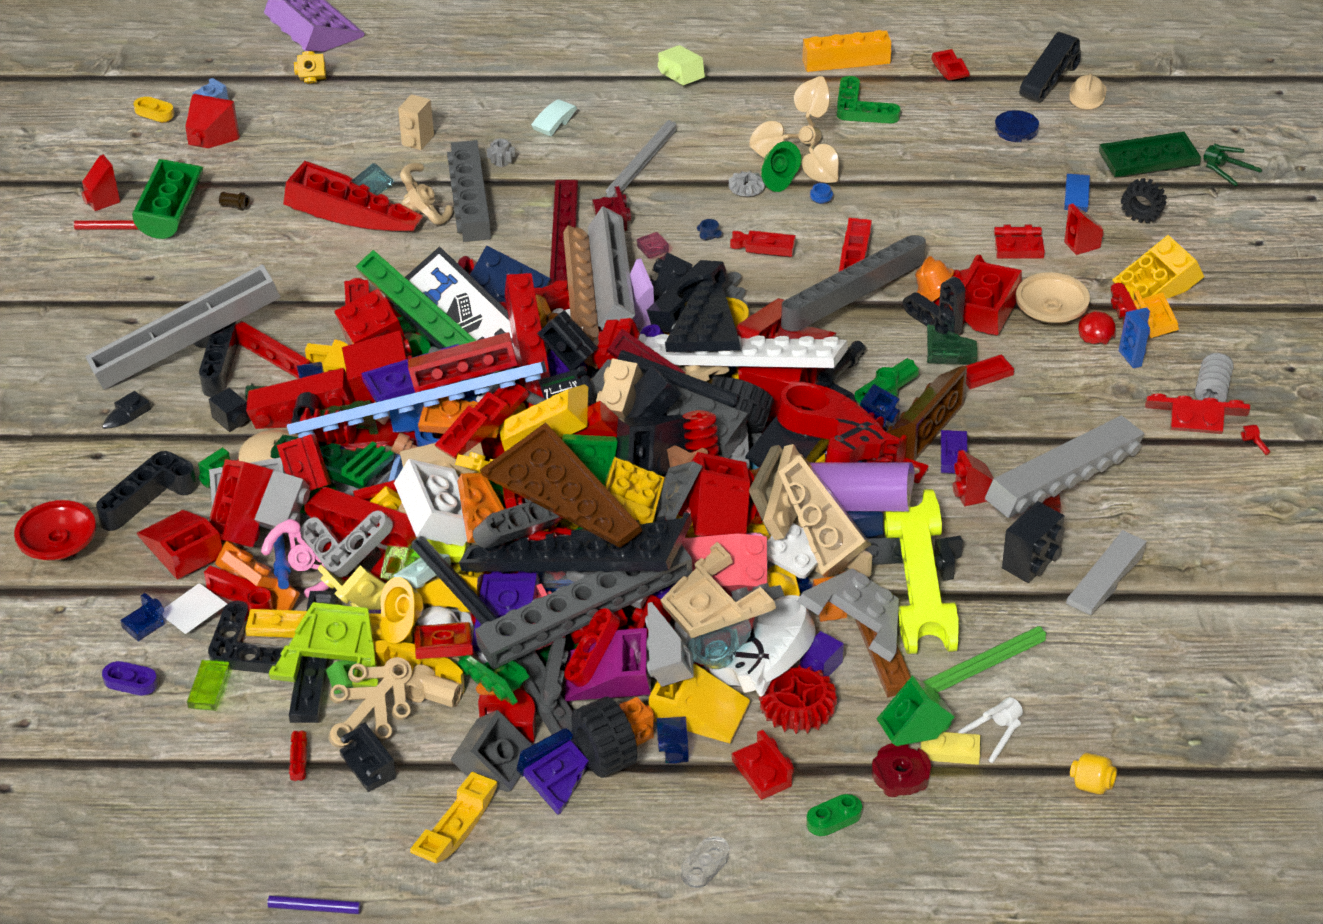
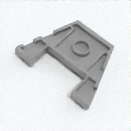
(863, 601)

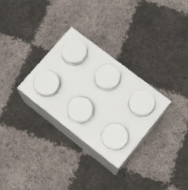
(432, 501)

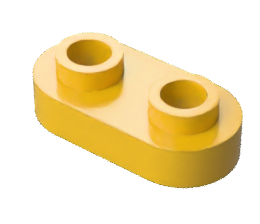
(154, 109)

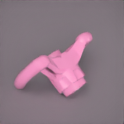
(300, 556)

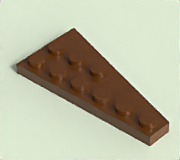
(557, 480)

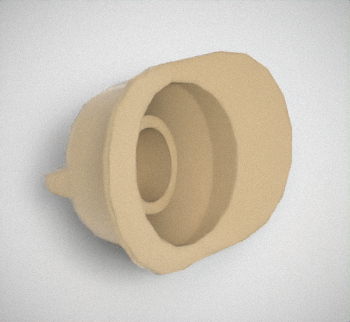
(1088, 92)

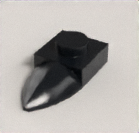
(127, 410)

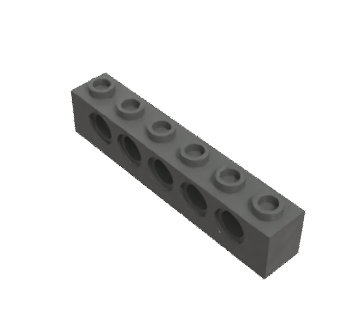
(468, 191)

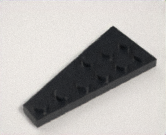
(704, 323)

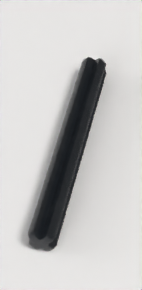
(683, 380)
(452, 580)

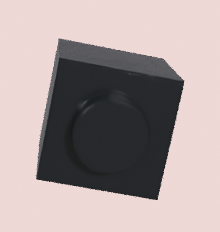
(229, 409)

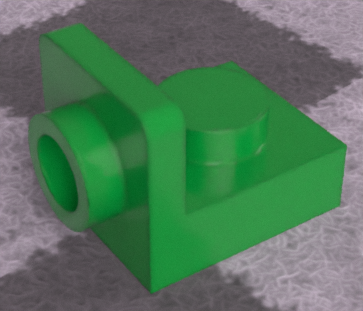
(213, 461)

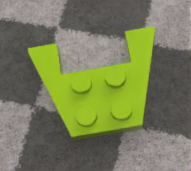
(329, 633)

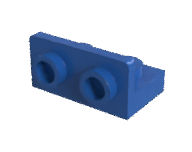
(1135, 336)

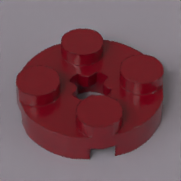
(896, 782)

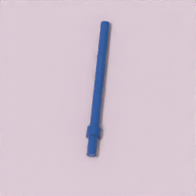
(281, 565)

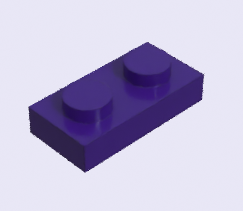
(950, 444)

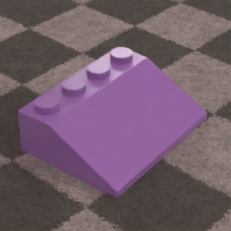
(312, 23)

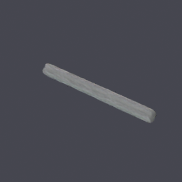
(642, 157)

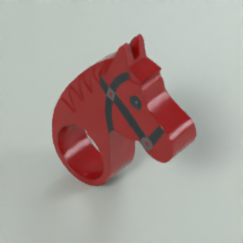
(850, 428)

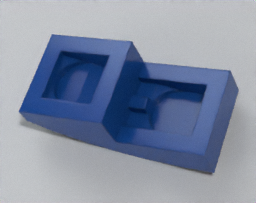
(1077, 191)

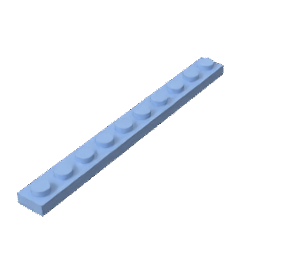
(428, 397)

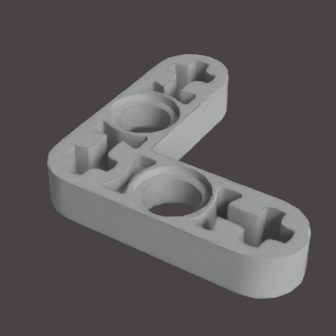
(338, 551)

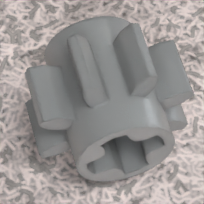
(501, 152)

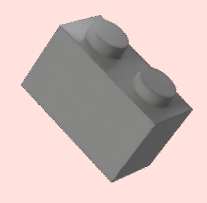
(282, 500)

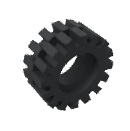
(1146, 190)

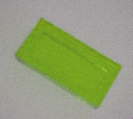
(208, 685)

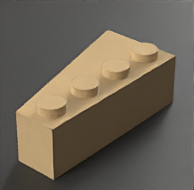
(827, 525)

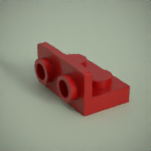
(764, 766)

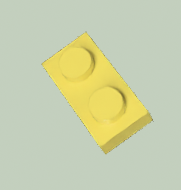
(953, 748)

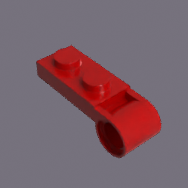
(237, 589)

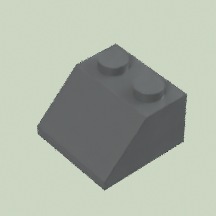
(492, 750)

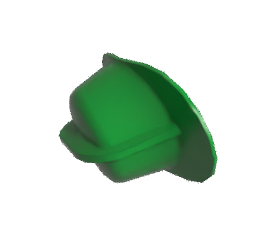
(780, 166)

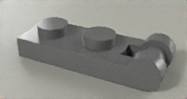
(553, 676)

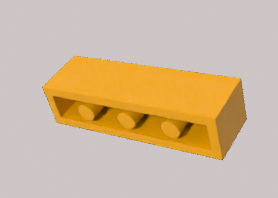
(846, 51)

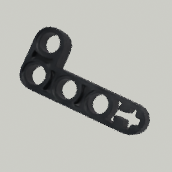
(1060, 54)
(217, 359)
(143, 485)

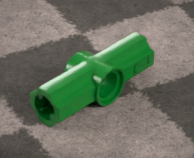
(890, 378)

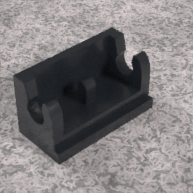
(367, 758)

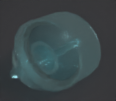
(719, 647)

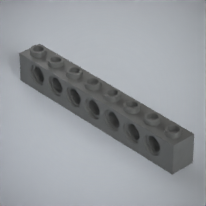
(574, 612)

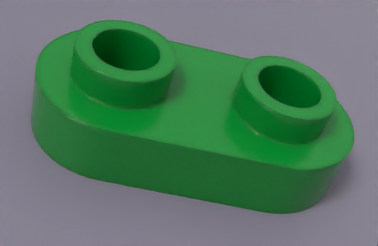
(835, 815)

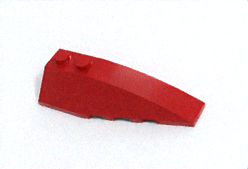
(339, 200)

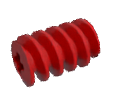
(702, 431)
(341, 434)

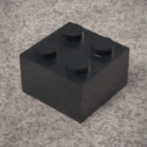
(1033, 542)

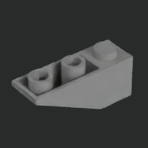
(668, 655)

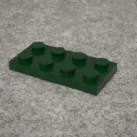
(1149, 154)

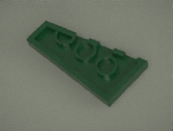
(334, 460)

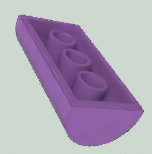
(869, 484)

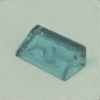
(374, 178)

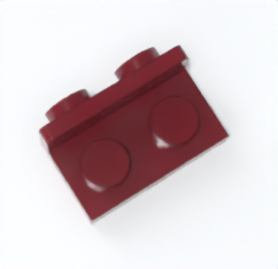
(616, 204)

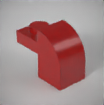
(519, 715)

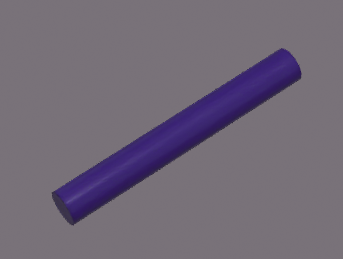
(311, 904)

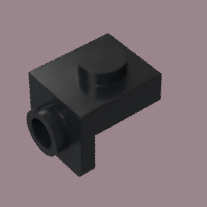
(945, 553)

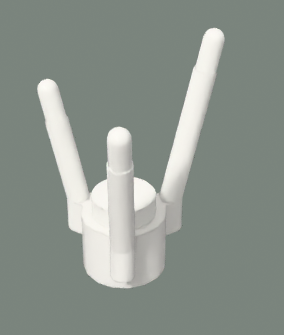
(1003, 714)

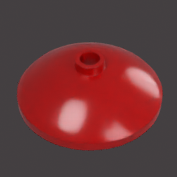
(55, 530)

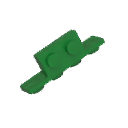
(500, 680)

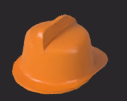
(931, 276)

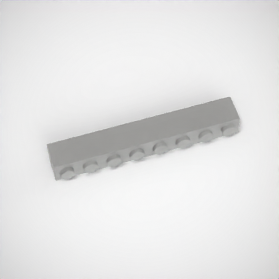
(610, 267)
(183, 327)
(1064, 466)

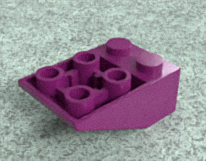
(620, 671)

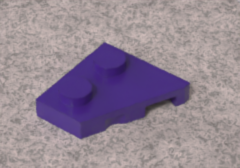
(557, 775)

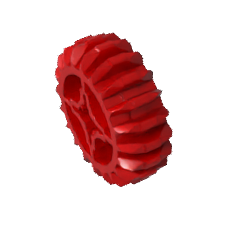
(799, 699)

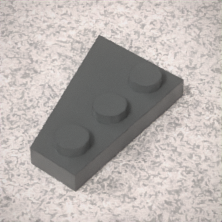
(675, 489)

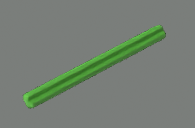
(986, 659)

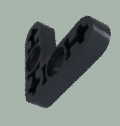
(951, 293)
(235, 647)

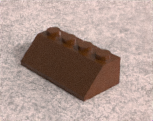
(931, 411)

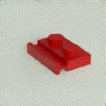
(304, 460)

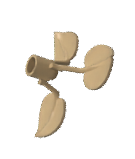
(823, 161)

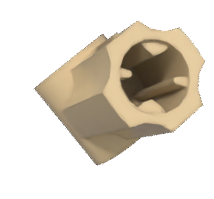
(426, 685)

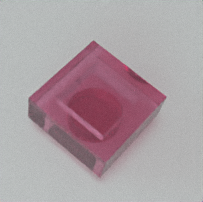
(652, 245)

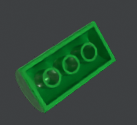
(166, 198)

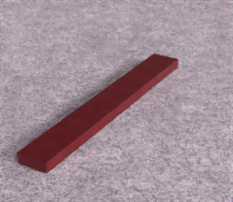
(563, 215)

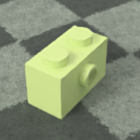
(681, 65)

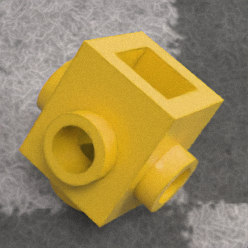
(316, 72)

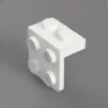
(792, 553)

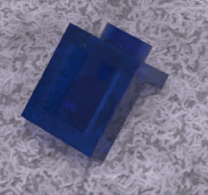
(144, 619)

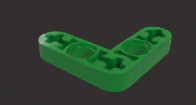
(858, 110)

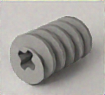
(1214, 377)

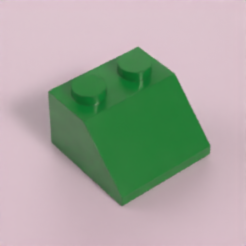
(915, 714)

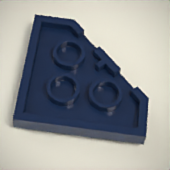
(492, 271)

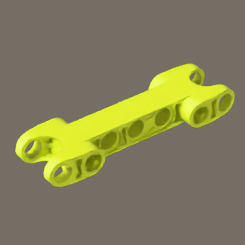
(926, 612)

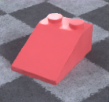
(747, 555)

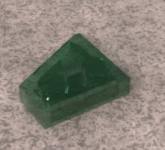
(950, 348)

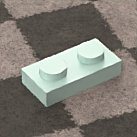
(419, 572)

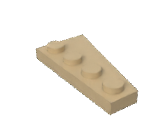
(780, 511)

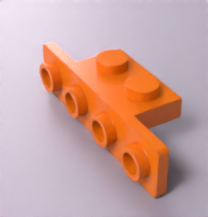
(245, 566)

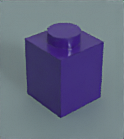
(823, 654)

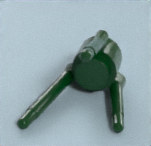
(1216, 156)

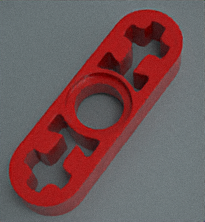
(603, 624)

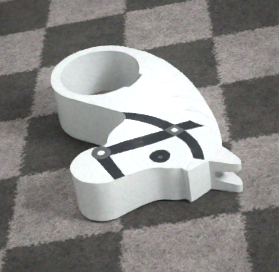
(778, 644)

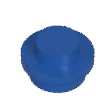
(821, 193)

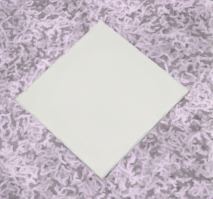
(192, 608)

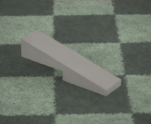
(1107, 571)

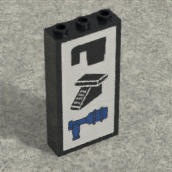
(458, 296)

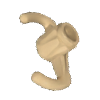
(421, 196)

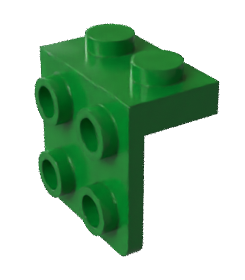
(594, 451)

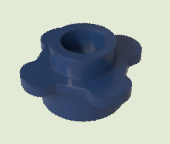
(709, 229)

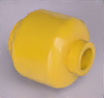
(1093, 773)

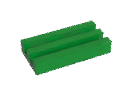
(363, 461)

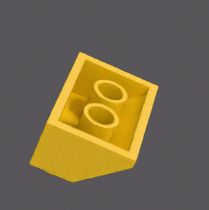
(562, 412)

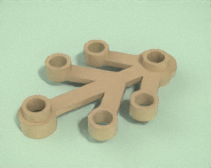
(373, 697)

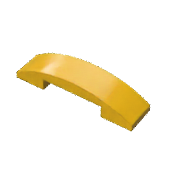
(441, 666)
(458, 821)

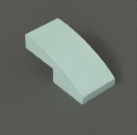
(552, 116)

